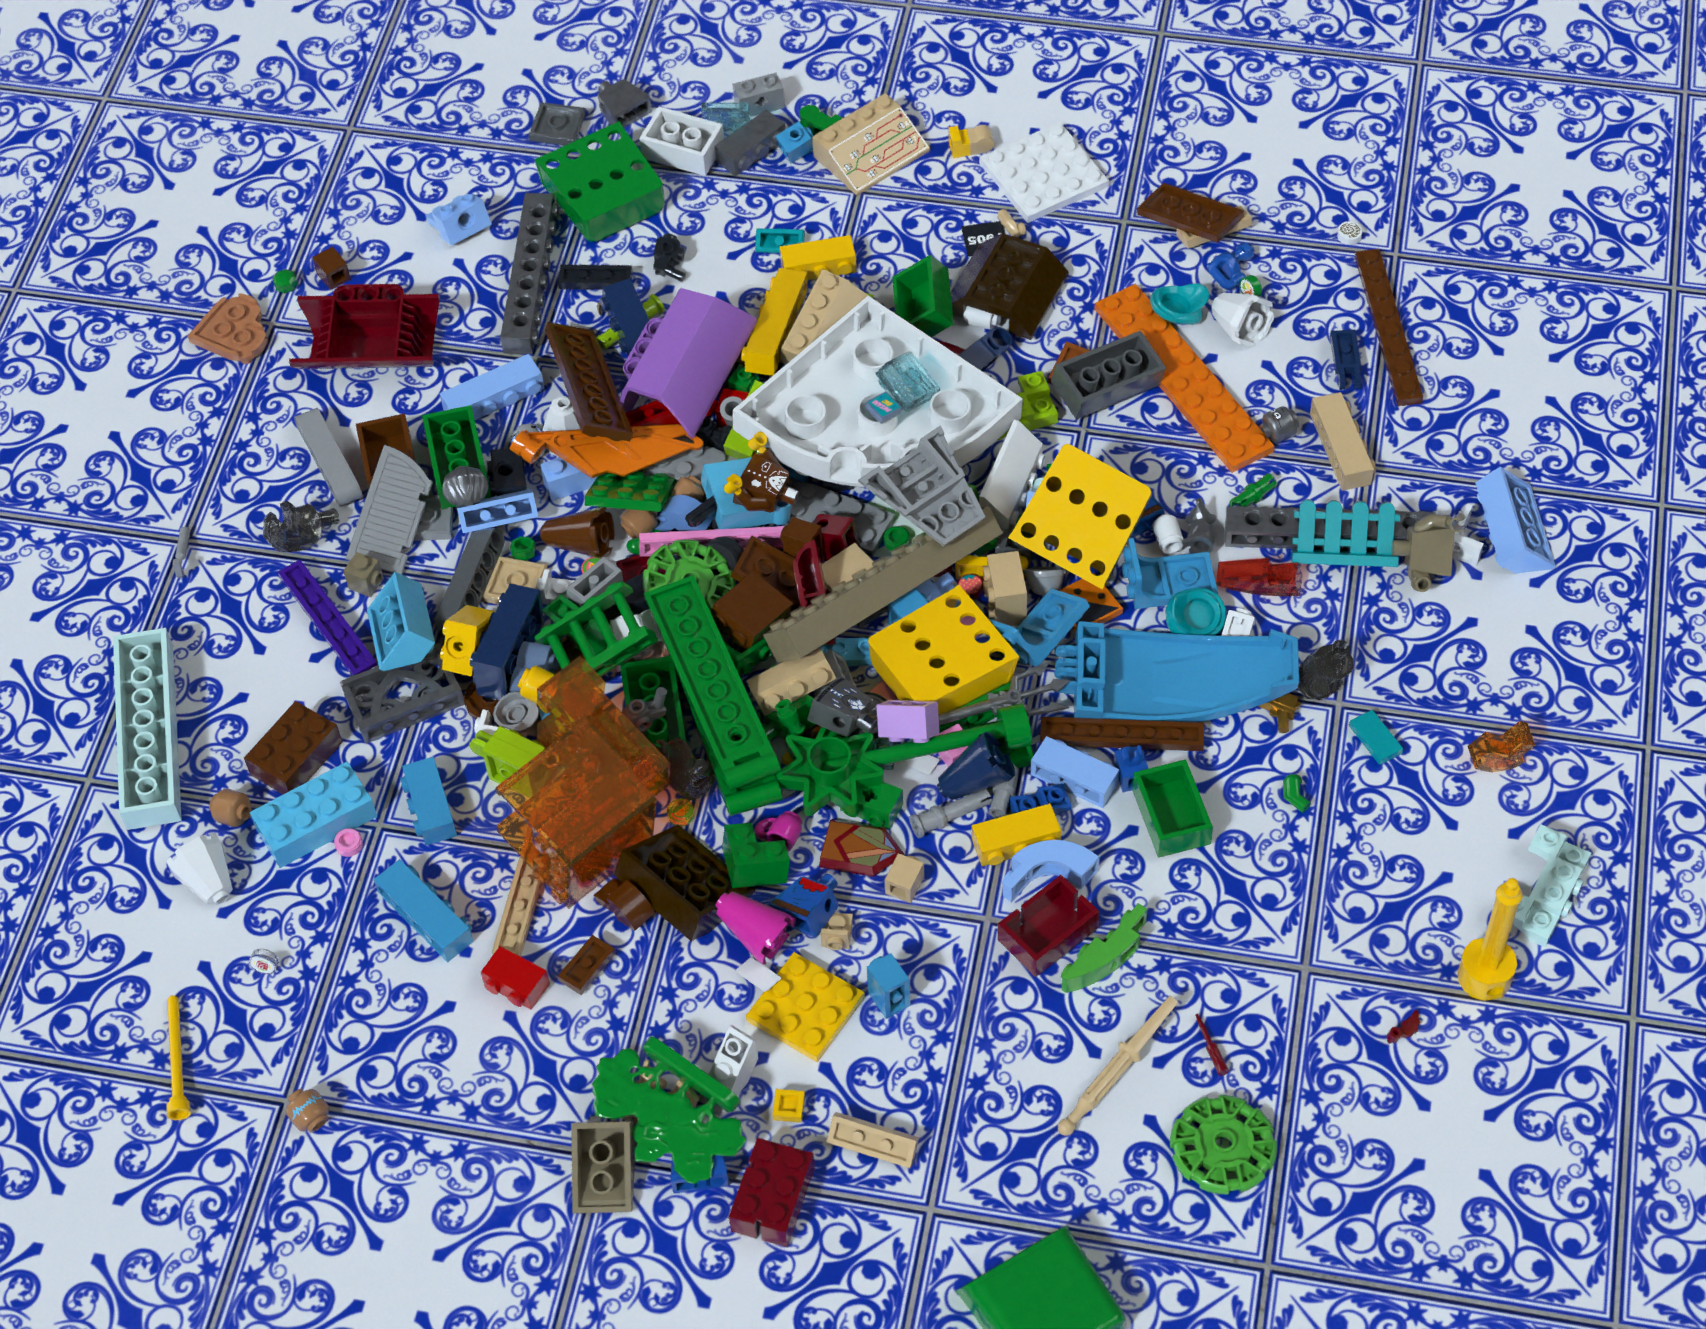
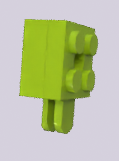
(504, 752)

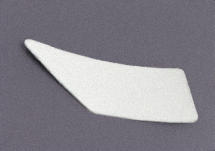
(923, 764)

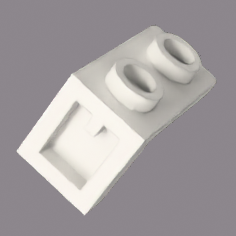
(1466, 548)

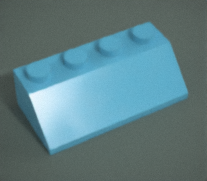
(400, 623)

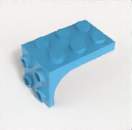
(1158, 579)
(1043, 626)

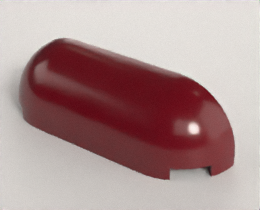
(809, 575)

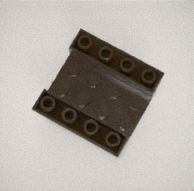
(1010, 281)

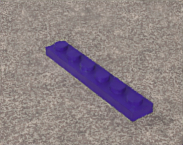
(327, 618)

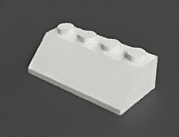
(1012, 475)

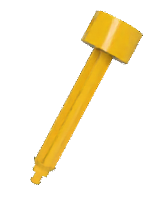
(1490, 962)

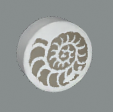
(1349, 233)

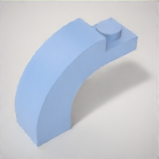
(1050, 858)

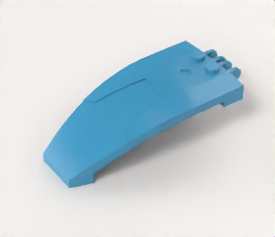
(1173, 674)

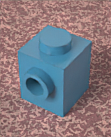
(795, 142)

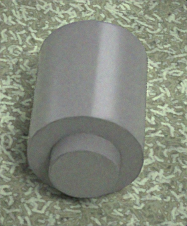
(727, 407)

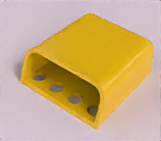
(1083, 513)
(937, 656)

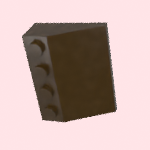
(679, 879)

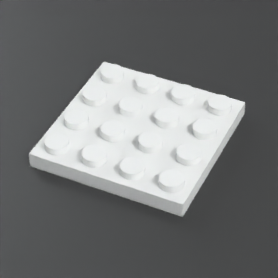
(1043, 172)

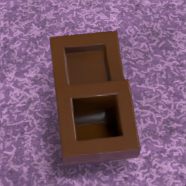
(625, 902)

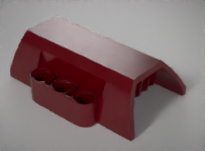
(369, 328)

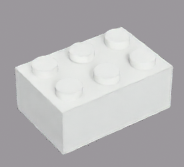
(681, 141)

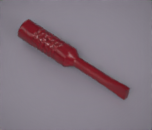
(1213, 1050)

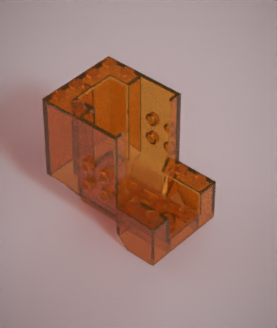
(584, 791)

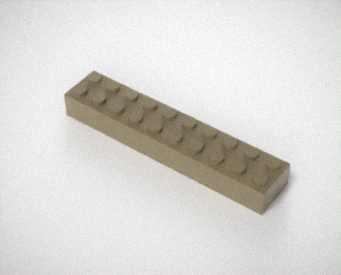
(872, 590)

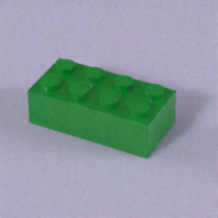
(452, 444)
(641, 681)

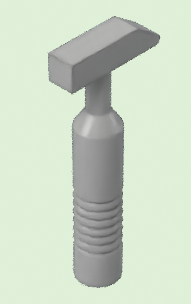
(181, 551)

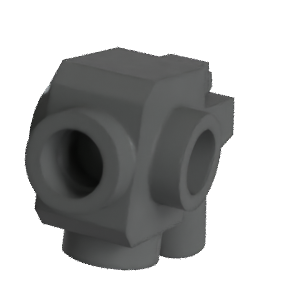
(644, 713)

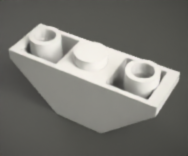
(733, 1063)

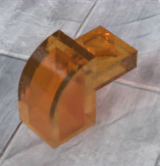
(1501, 752)

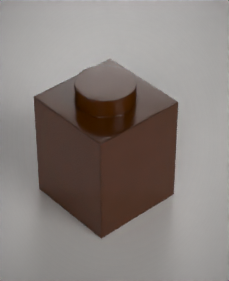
(331, 268)

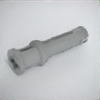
(939, 816)

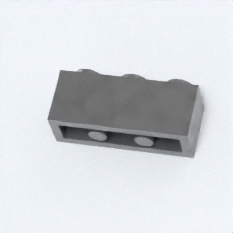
(749, 143)

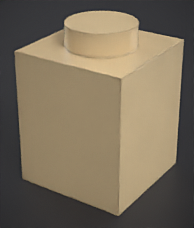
(904, 877)

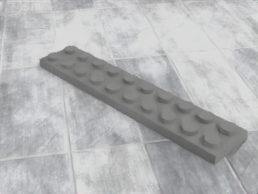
(811, 501)

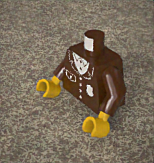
(762, 482)

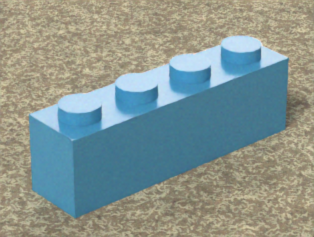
(424, 910)

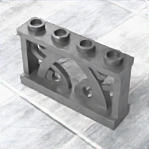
(403, 715)

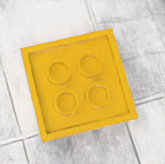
(805, 1007)

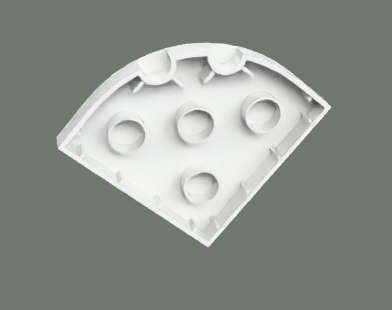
(818, 401)

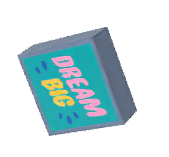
(883, 407)

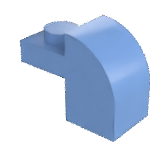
(675, 512)

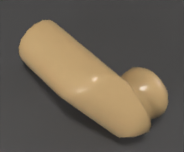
(1010, 225)

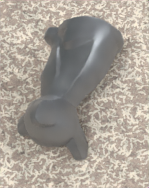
(1201, 535)

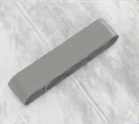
(328, 457)

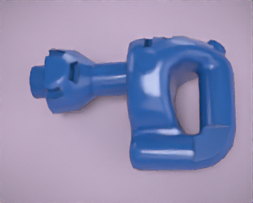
(1227, 266)

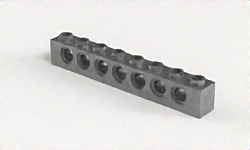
(528, 274)
(1277, 526)

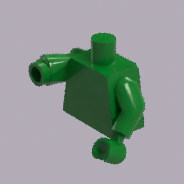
(788, 718)

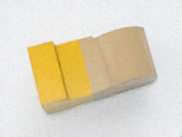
(970, 141)

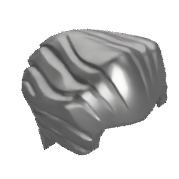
(464, 486)

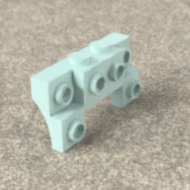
(1558, 881)

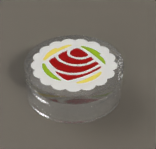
(264, 961)

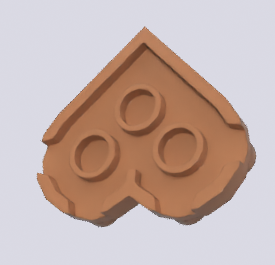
(232, 329)

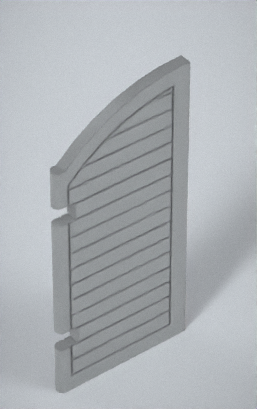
(391, 511)

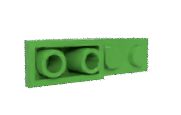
(1104, 957)

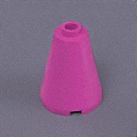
(754, 924)

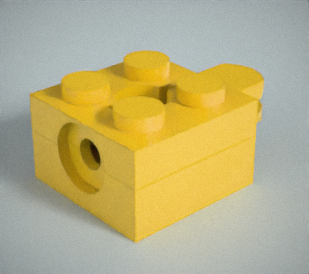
(462, 638)

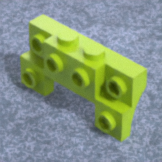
(1037, 404)

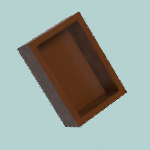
(379, 432)
(293, 749)

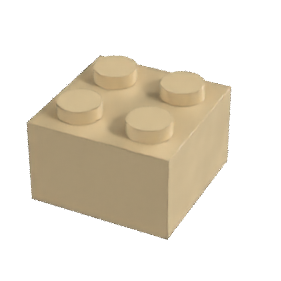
(1005, 588)

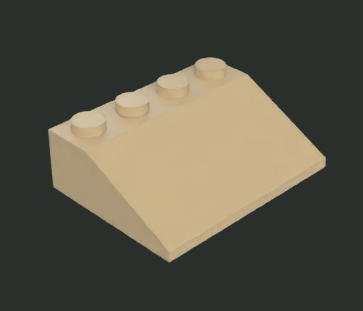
(825, 305)

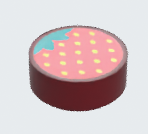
(972, 585)

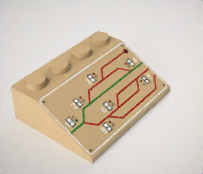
(869, 144)

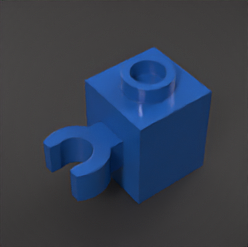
(1129, 761)

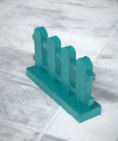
(1332, 539)

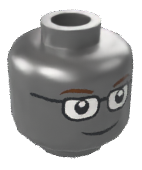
(1279, 424)

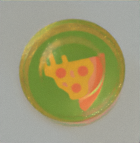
(680, 812)

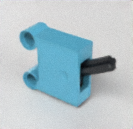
(721, 505)

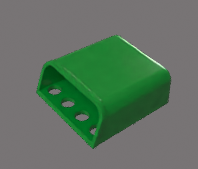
(603, 186)
(1044, 1289)

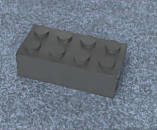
(1108, 374)

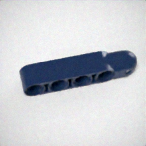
(988, 348)

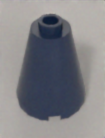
(976, 768)

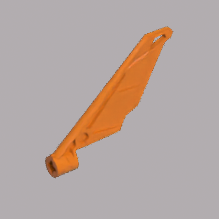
(602, 455)

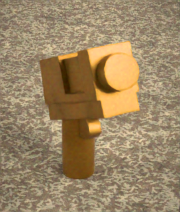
(1283, 709)

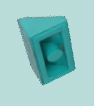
(771, 239)

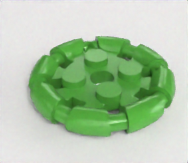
(689, 566)
(1223, 1160)

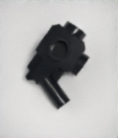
(666, 255)
(711, 435)

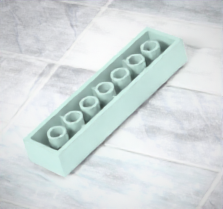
(146, 729)

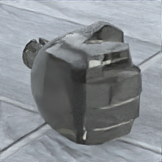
(299, 528)
(1323, 670)
(688, 774)

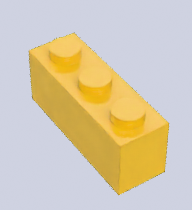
(829, 254)
(1007, 835)

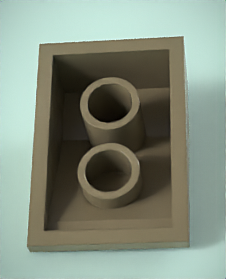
(602, 1166)

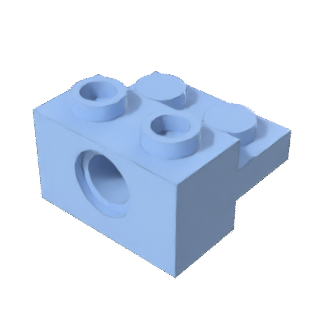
(447, 217)

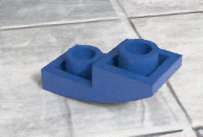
(1044, 795)

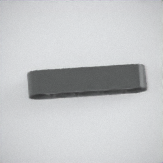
(471, 573)

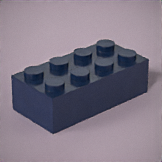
(515, 621)

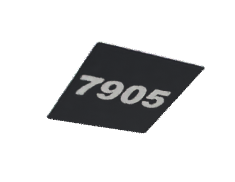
(978, 233)

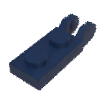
(1346, 357)

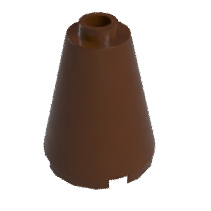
(581, 532)

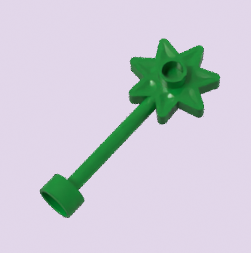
(838, 766)

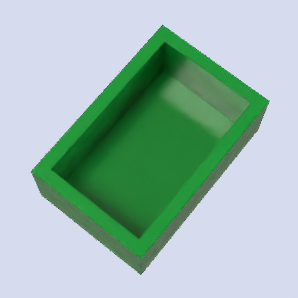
(924, 296)
(1172, 808)

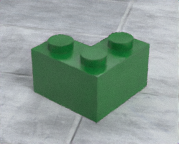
(753, 862)

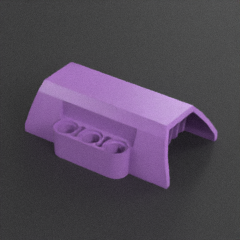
(686, 356)

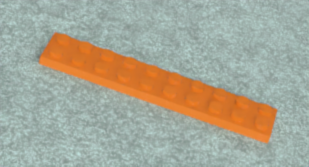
(1188, 381)

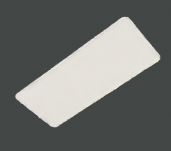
(758, 974)

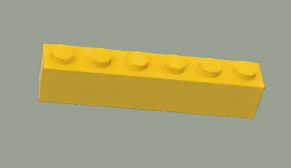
(775, 321)

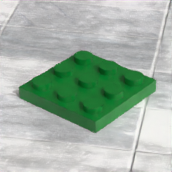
(630, 491)

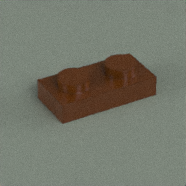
(586, 964)

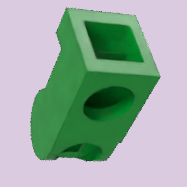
(816, 120)

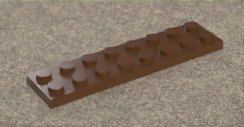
(588, 382)

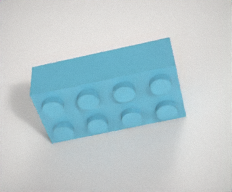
(313, 814)

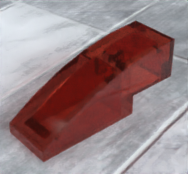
(1260, 577)

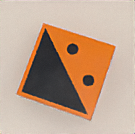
(1102, 603)

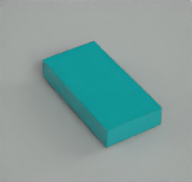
(1375, 737)

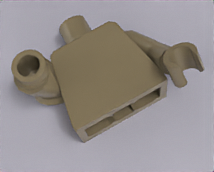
(1428, 548)

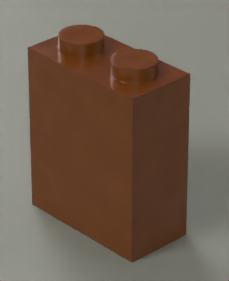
(750, 610)

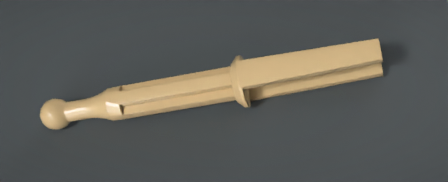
(1116, 1067)

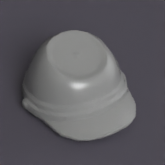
(1044, 578)
(515, 712)

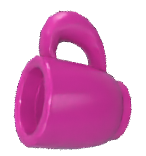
(784, 827)

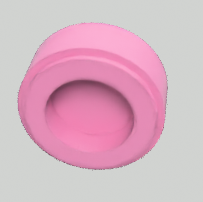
(348, 842)

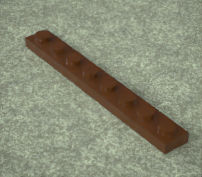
(1388, 327)

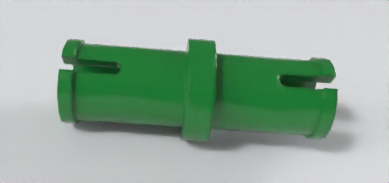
(1254, 492)

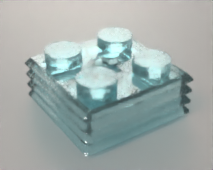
(907, 381)

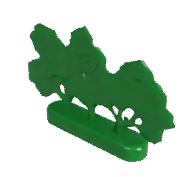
(668, 1120)

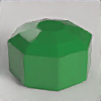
(285, 281)
(523, 548)

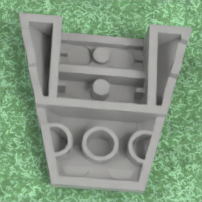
(929, 489)

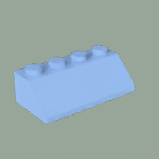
(1514, 523)

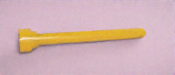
(178, 1105)

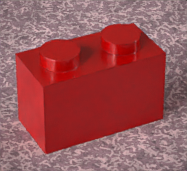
(514, 978)

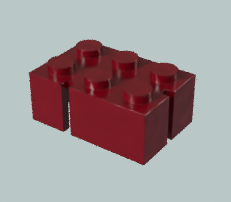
(1048, 925)
(772, 1192)

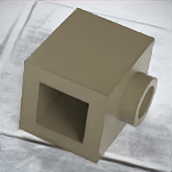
(363, 574)

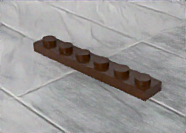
(1124, 733)

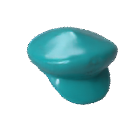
(1180, 303)
(1195, 612)

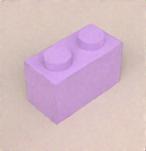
(908, 720)

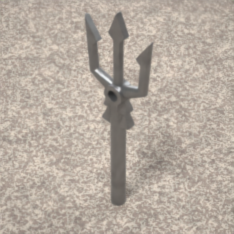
(1010, 698)

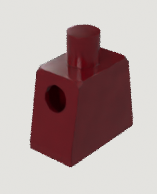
(837, 533)

